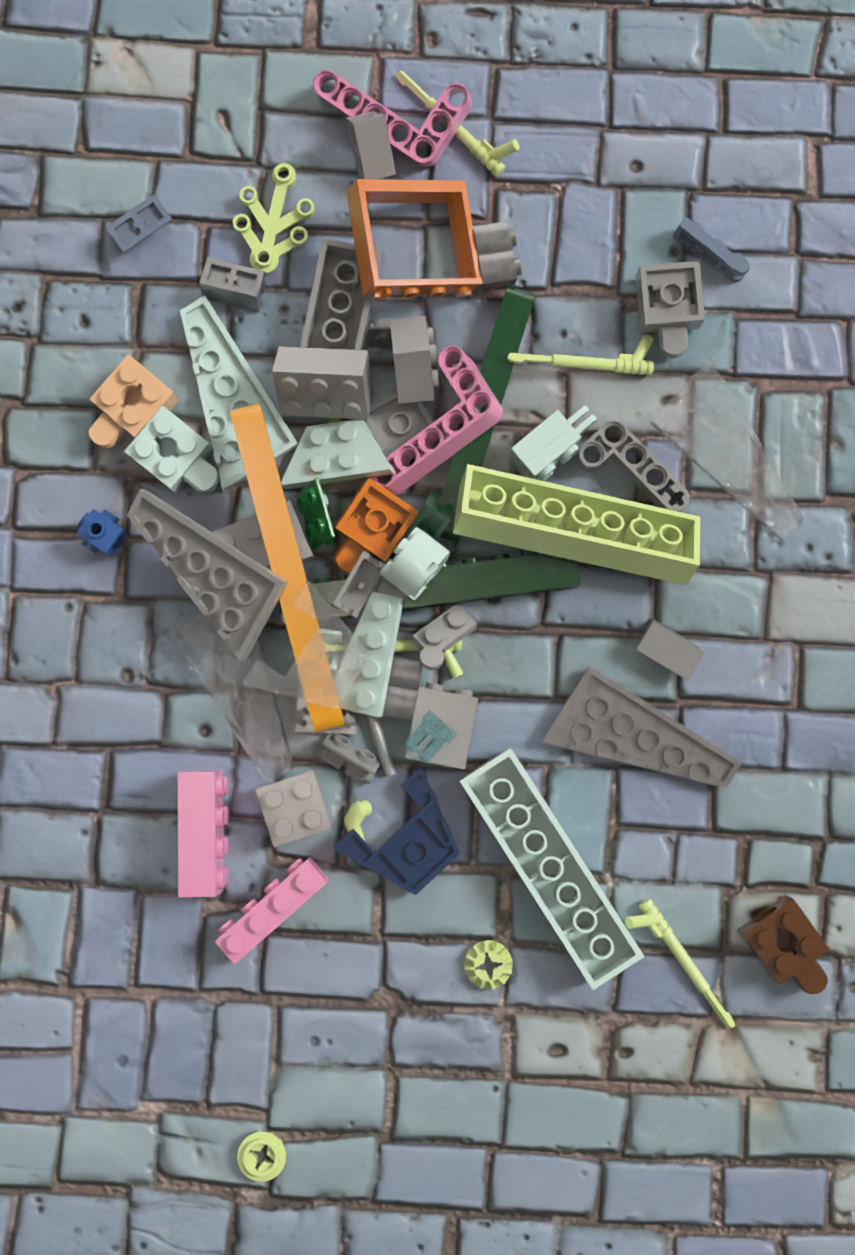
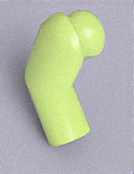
(356, 815)

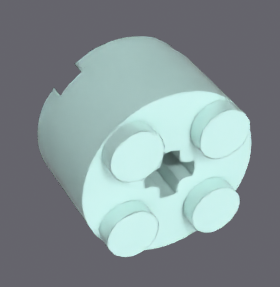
(415, 563)

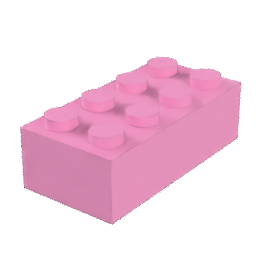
(202, 833)

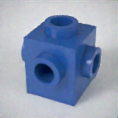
(110, 536)

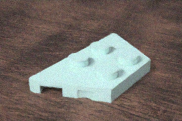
(336, 454)

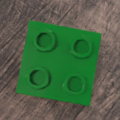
(312, 504)

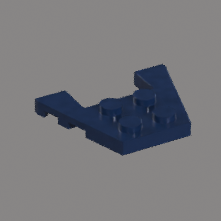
(416, 849)

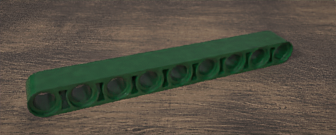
(496, 372)

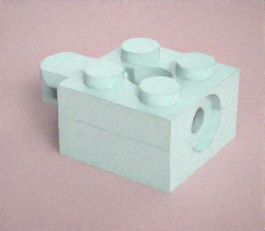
(549, 444)
(174, 453)

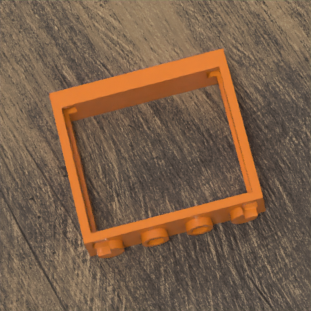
(414, 191)

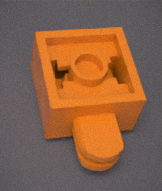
(371, 524)

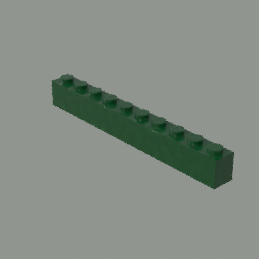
(475, 581)

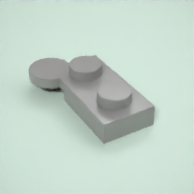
(442, 635)

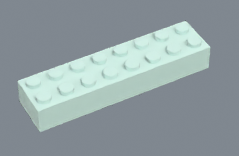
(551, 868)

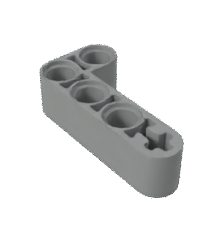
(636, 472)

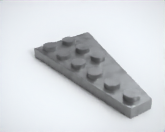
(621, 727)

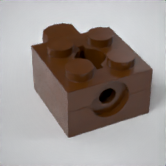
(787, 945)

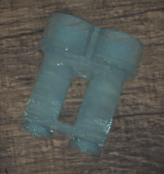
(438, 729)

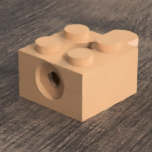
(128, 402)

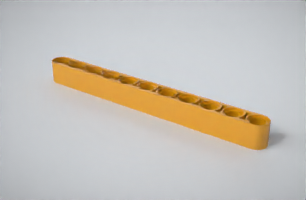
(278, 538)

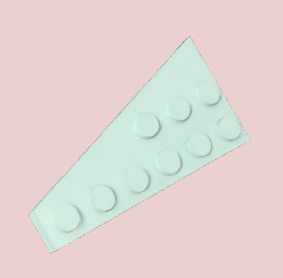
(227, 385)

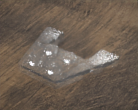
(325, 664)

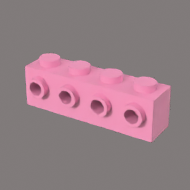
(267, 914)

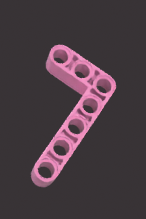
(416, 138)
(446, 426)

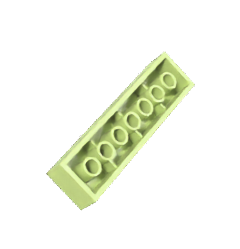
(577, 525)

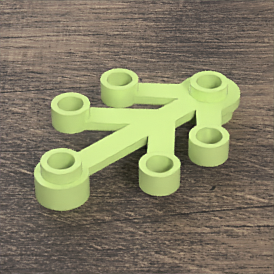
(273, 223)

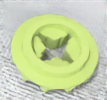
(497, 953)
(248, 1159)

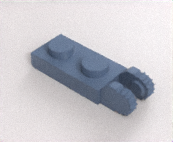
(711, 250)

